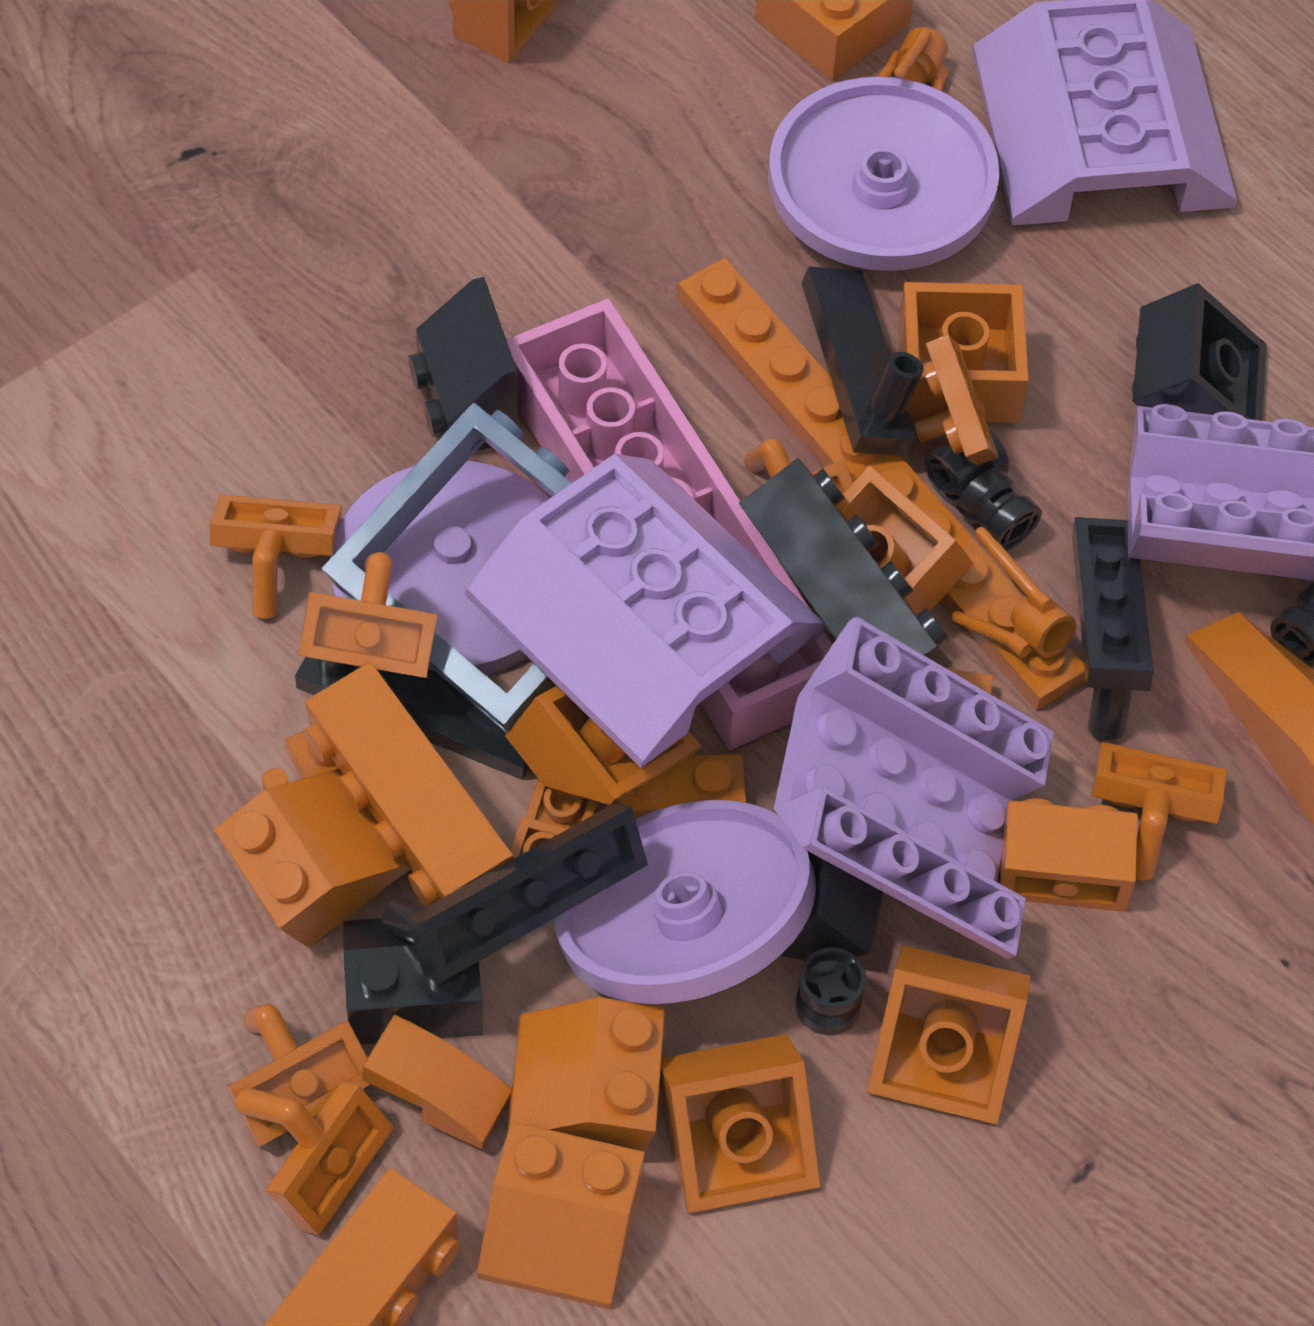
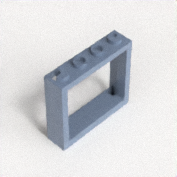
(404, 505)

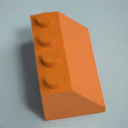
(403, 784)

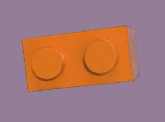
(1069, 854)

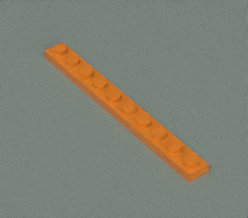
(808, 404)

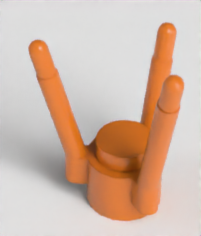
(920, 58)
(1036, 618)

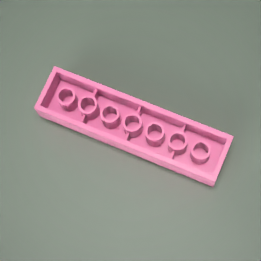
(597, 396)

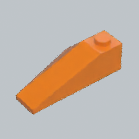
(1268, 694)

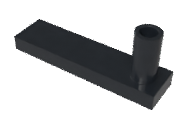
(865, 378)
(1111, 622)
(437, 710)
(519, 893)

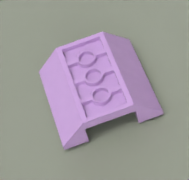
(1099, 103)
(1222, 492)
(636, 602)
(911, 781)

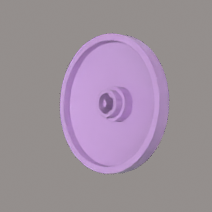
(883, 173)
(446, 551)
(705, 913)

